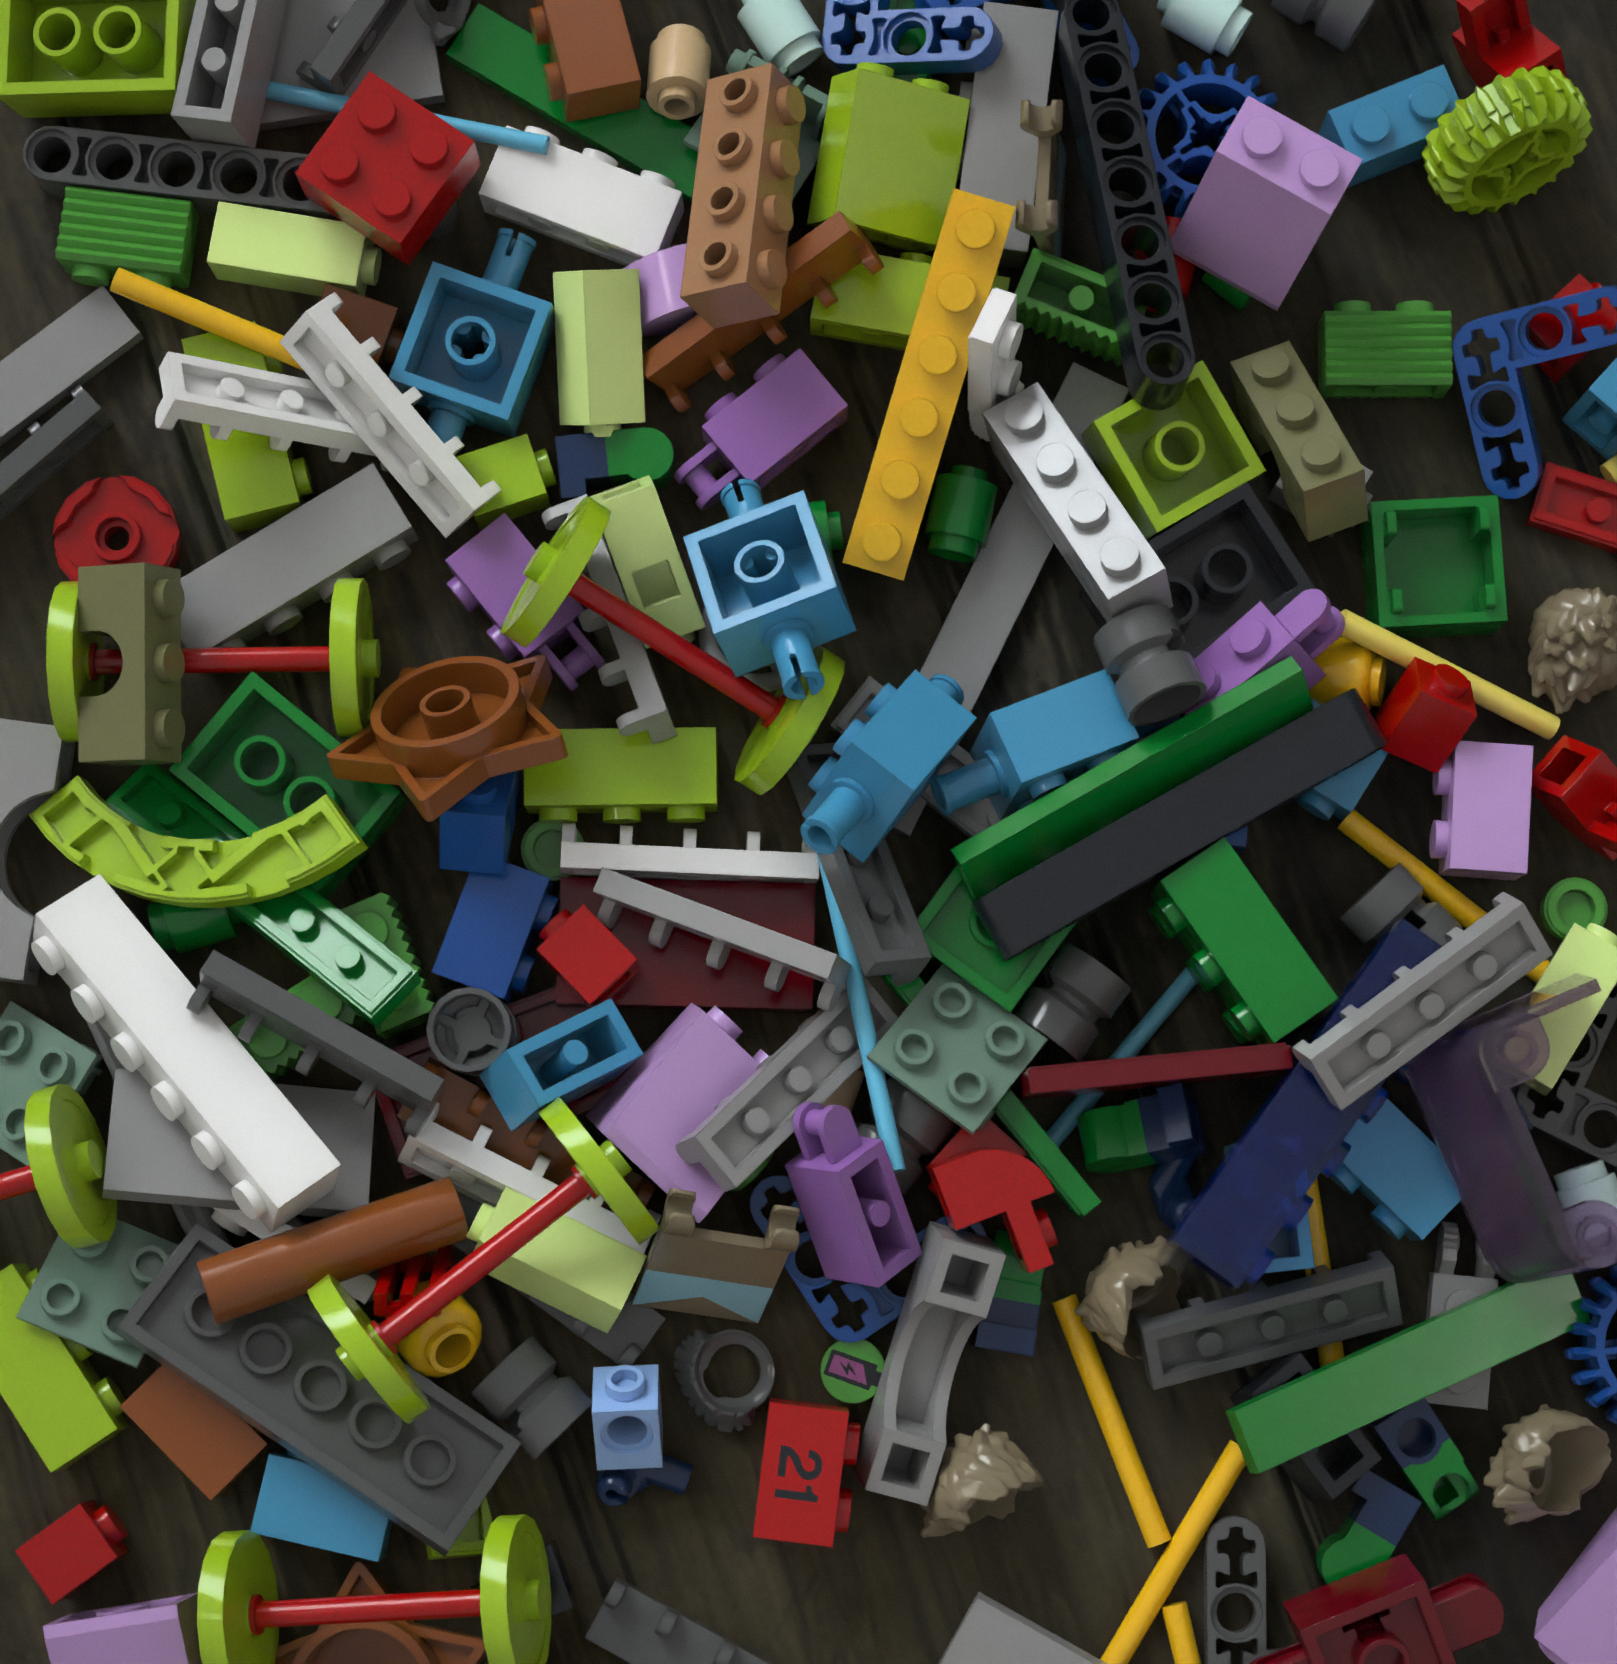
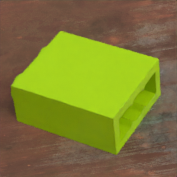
(889, 156)

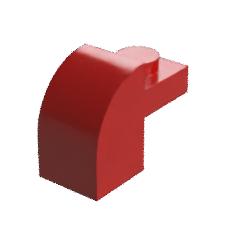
(1499, 39)
(1580, 792)
(994, 1183)

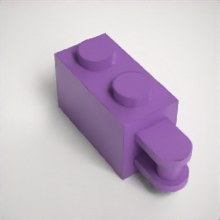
(764, 427)
(490, 576)
(1262, 640)
(849, 1198)

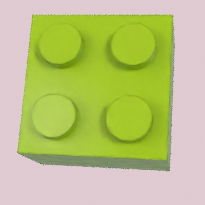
(1173, 458)

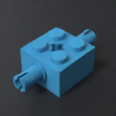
(456, 314)
(770, 586)
(1041, 746)
(884, 764)

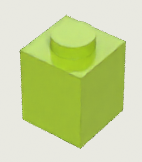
(517, 472)

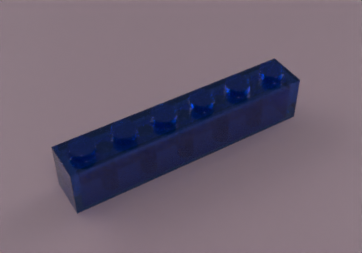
(1288, 1142)

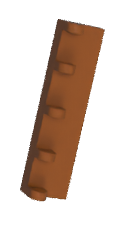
(811, 269)
(469, 1104)

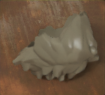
(1573, 646)
(1128, 1284)
(1547, 1464)
(977, 1480)

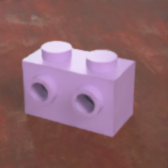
(1483, 811)

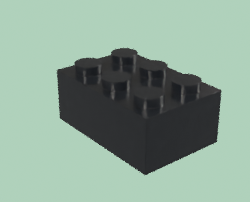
(1223, 567)

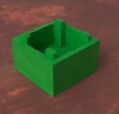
(1434, 566)
(966, 949)

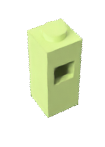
(290, 251)
(599, 349)
(649, 557)
(1582, 952)
(564, 1264)

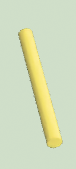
(1484, 692)

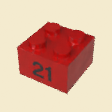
(388, 168)
(803, 1472)

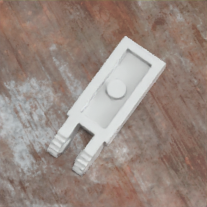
(991, 358)

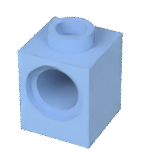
(627, 1417)

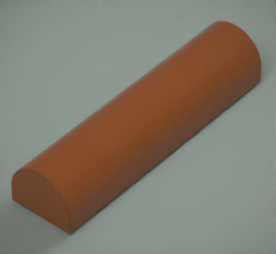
(336, 1245)

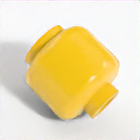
(1350, 667)
(444, 1341)

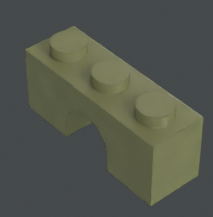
(1290, 418)
(142, 712)

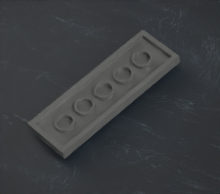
(292, 1386)

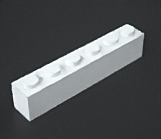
(187, 1058)

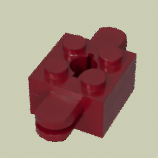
(1393, 1597)

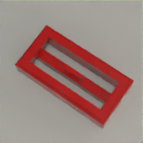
(414, 1267)

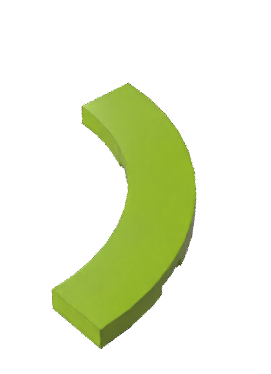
(197, 870)

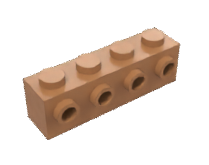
(743, 196)

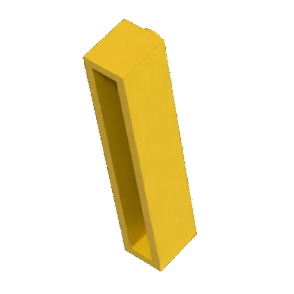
(928, 384)

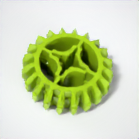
(1506, 140)

